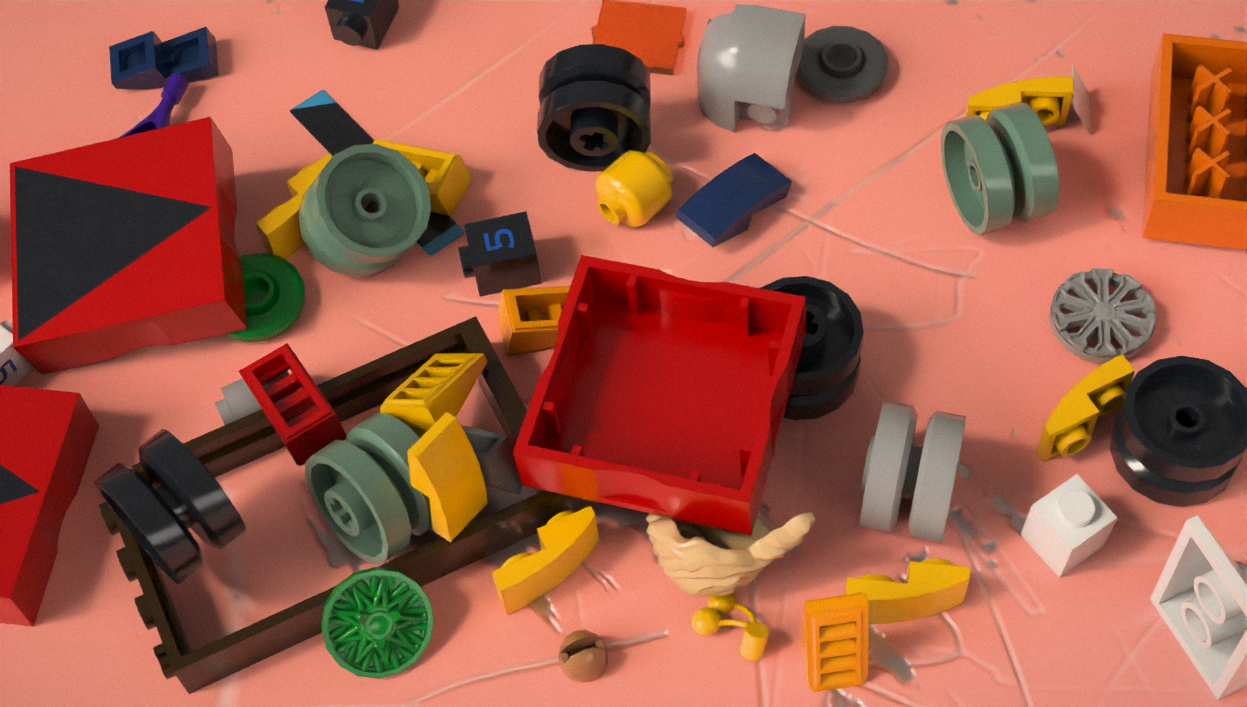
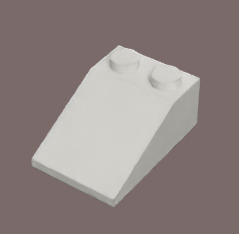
(1206, 606)

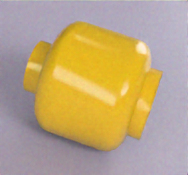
(633, 188)

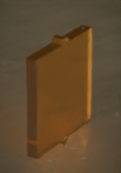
(644, 30)

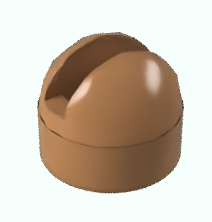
(586, 664)

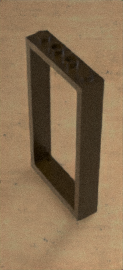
(255, 437)

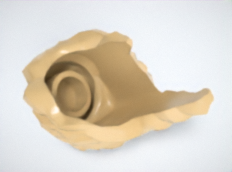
(719, 560)

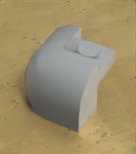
(750, 65)

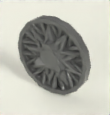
(842, 64)

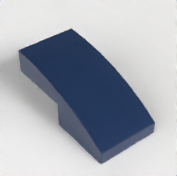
(149, 62)
(731, 198)

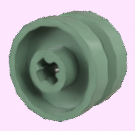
(1000, 168)
(364, 210)
(367, 488)

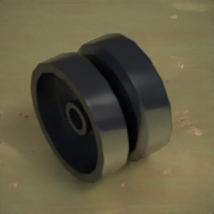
(593, 106)
(829, 351)
(1180, 430)
(179, 499)

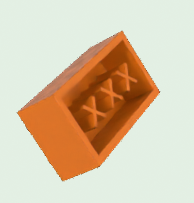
(1197, 143)

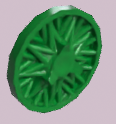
(272, 296)
(377, 622)

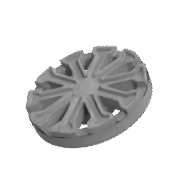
(1102, 315)

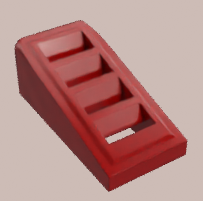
(310, 429)

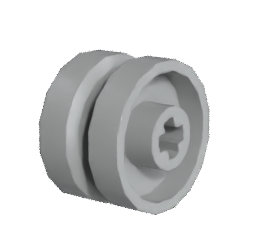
(911, 471)

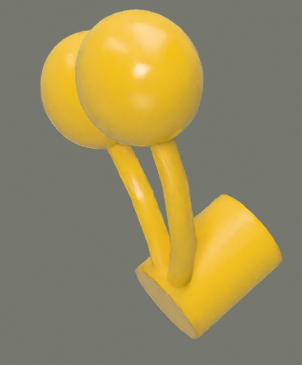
(708, 621)

